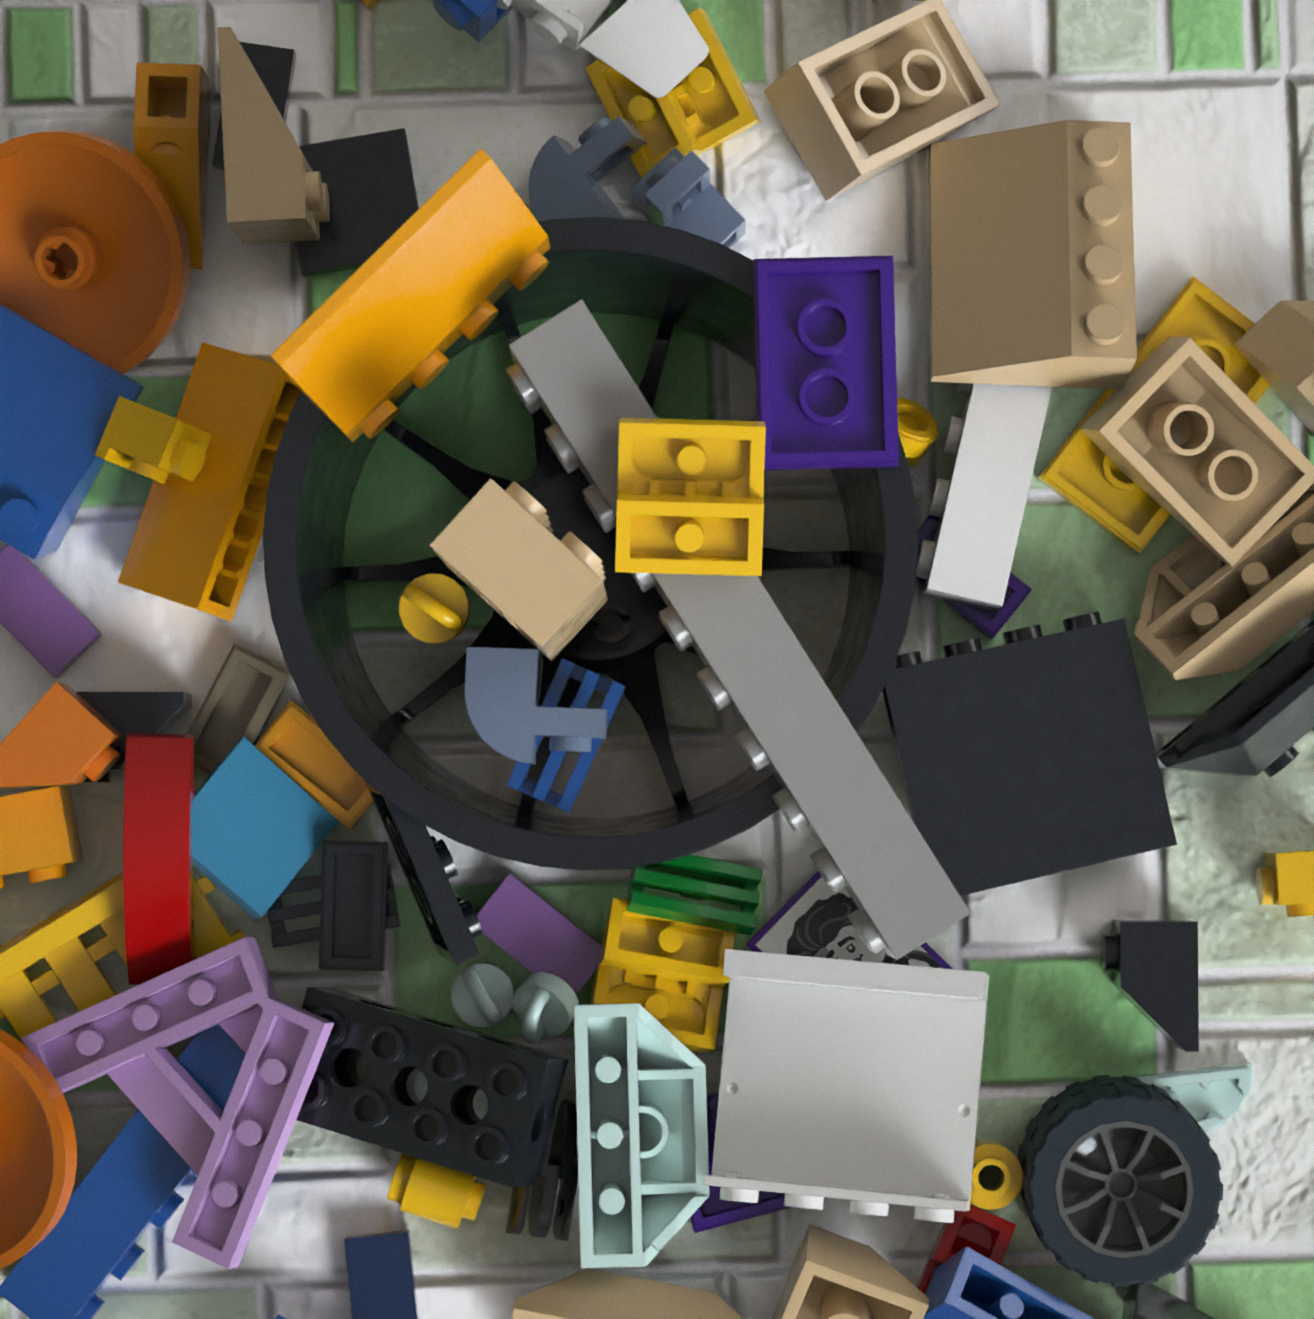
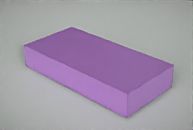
(41, 614)
(538, 934)

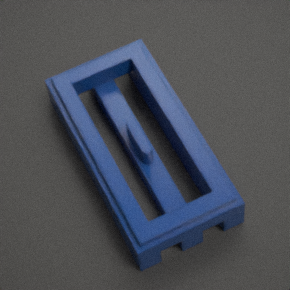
(589, 682)

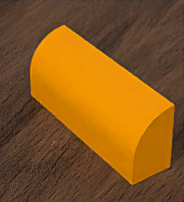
(204, 534)

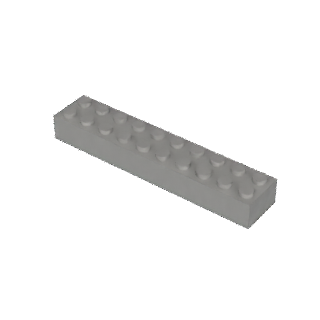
(748, 661)

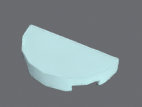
(1206, 1093)

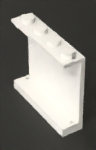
(849, 1083)

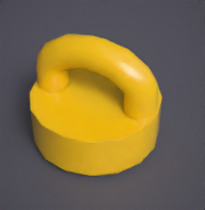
(916, 429)
(434, 608)

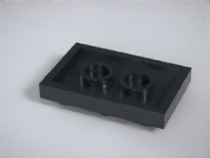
(428, 870)

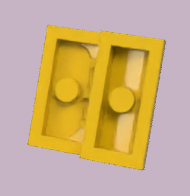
(693, 116)
(690, 496)
(665, 968)

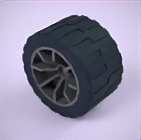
(1119, 1181)

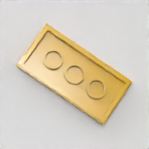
(1089, 477)

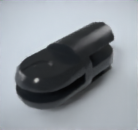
(550, 1170)

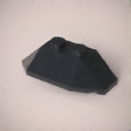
(1255, 720)

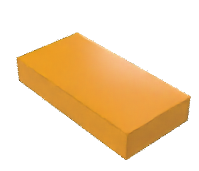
(312, 762)

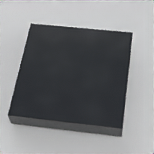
(368, 198)

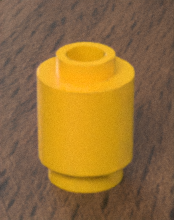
(995, 1153)
(435, 1191)

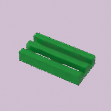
(692, 913)

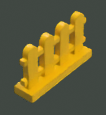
(75, 962)

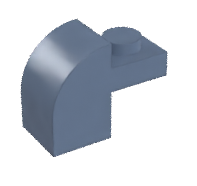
(566, 179)
(681, 197)
(506, 712)

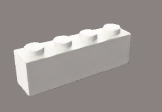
(984, 494)

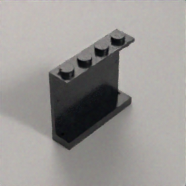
(1028, 754)

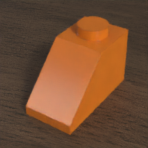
(58, 743)

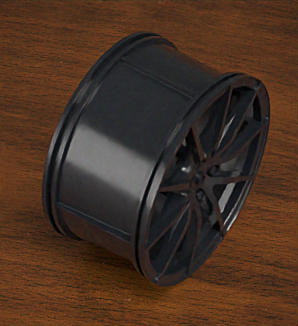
(613, 269)

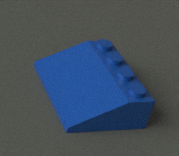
(50, 428)

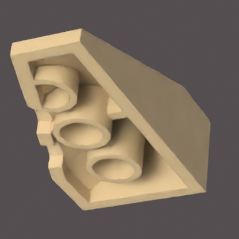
(845, 1281)

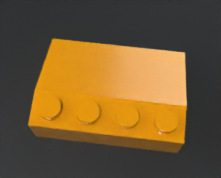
(416, 299)

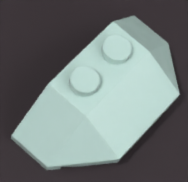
(636, 1134)

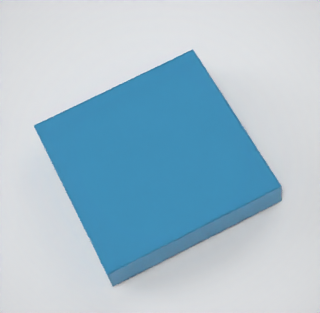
(254, 828)

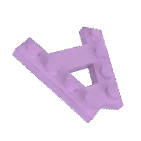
(228, 1149)

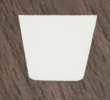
(649, 44)

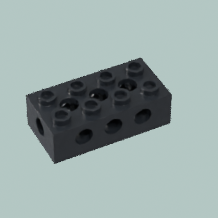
(457, 1062)

